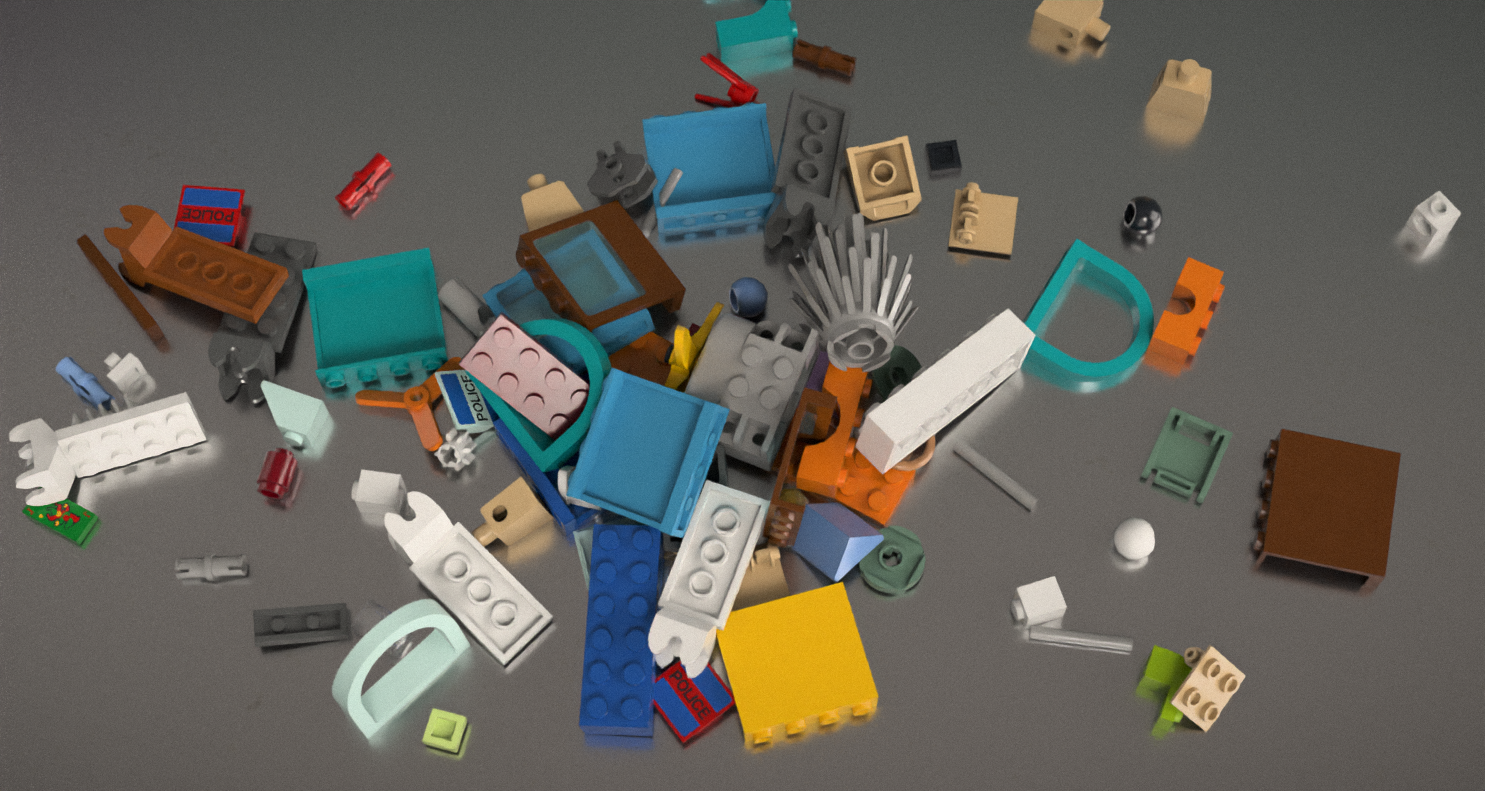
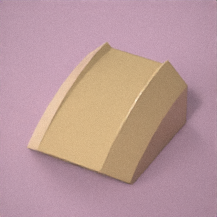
(883, 178)

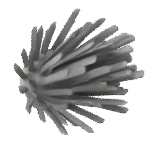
(854, 324)

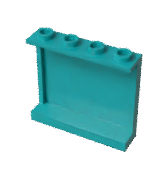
(376, 317)

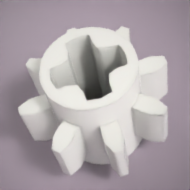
(456, 449)

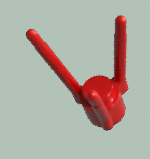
(739, 91)

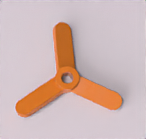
(417, 402)

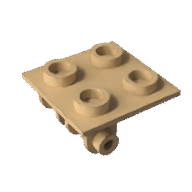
(983, 220)
(763, 578)
(1206, 686)

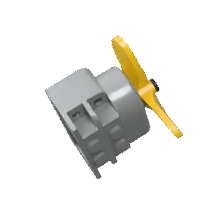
(749, 370)

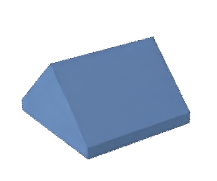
(834, 538)

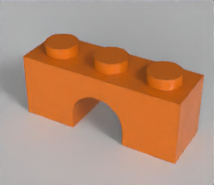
(1175, 333)

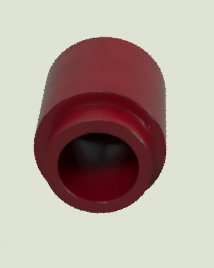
(276, 473)

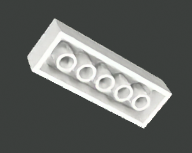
(943, 390)

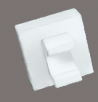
(124, 371)

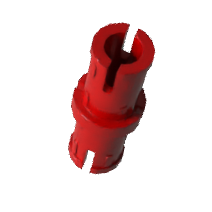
(350, 195)

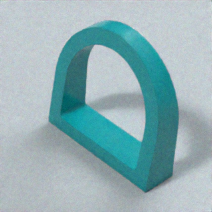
(1107, 271)
(540, 446)

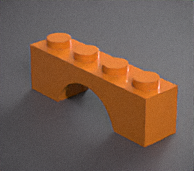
(823, 463)

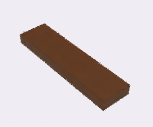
(120, 289)

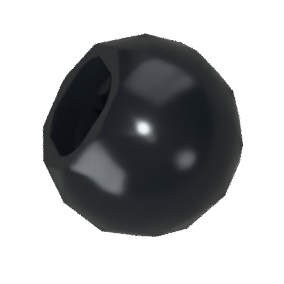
(1142, 216)

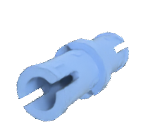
(84, 383)

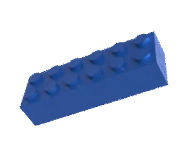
(620, 612)

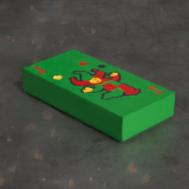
(63, 518)

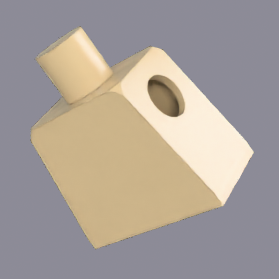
(1071, 20)
(1182, 90)
(547, 203)
(512, 515)

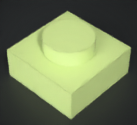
(444, 730)

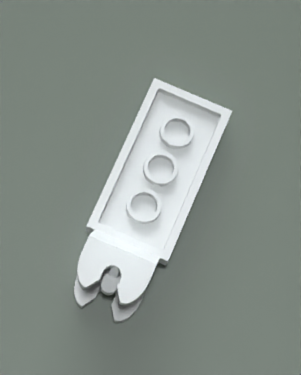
(101, 444)
(706, 576)
(466, 578)

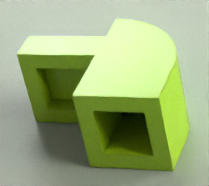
(1165, 674)

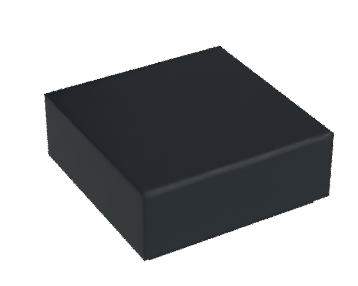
(943, 157)

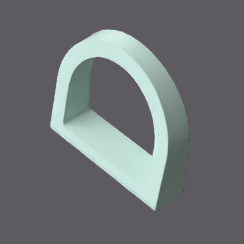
(407, 676)

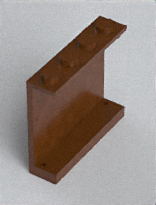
(1328, 504)

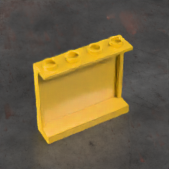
(796, 663)

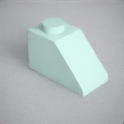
(295, 413)

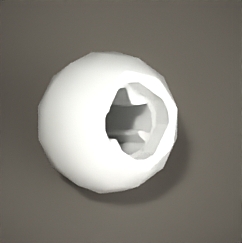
(1134, 538)

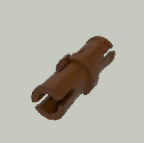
(824, 57)

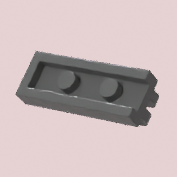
(300, 624)

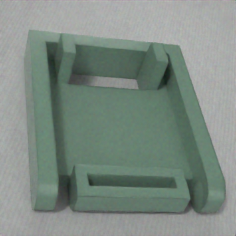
(1183, 462)

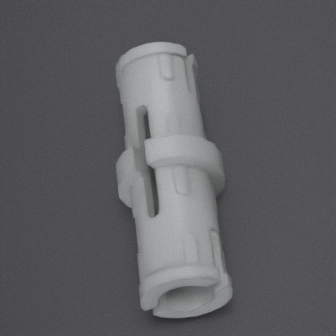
(211, 566)

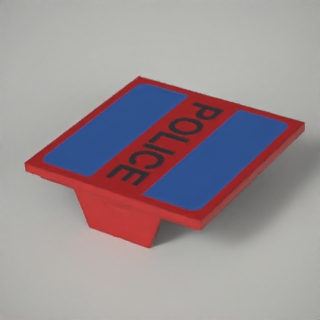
(211, 212)
(691, 702)

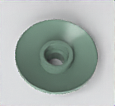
(896, 371)

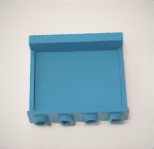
(723, 165)
(647, 452)

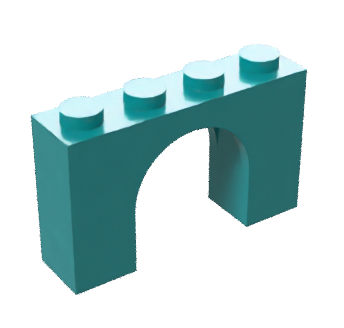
(757, 34)

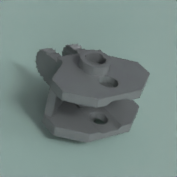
(621, 177)

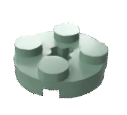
(899, 577)

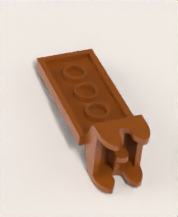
(194, 265)

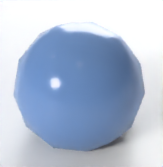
(748, 297)

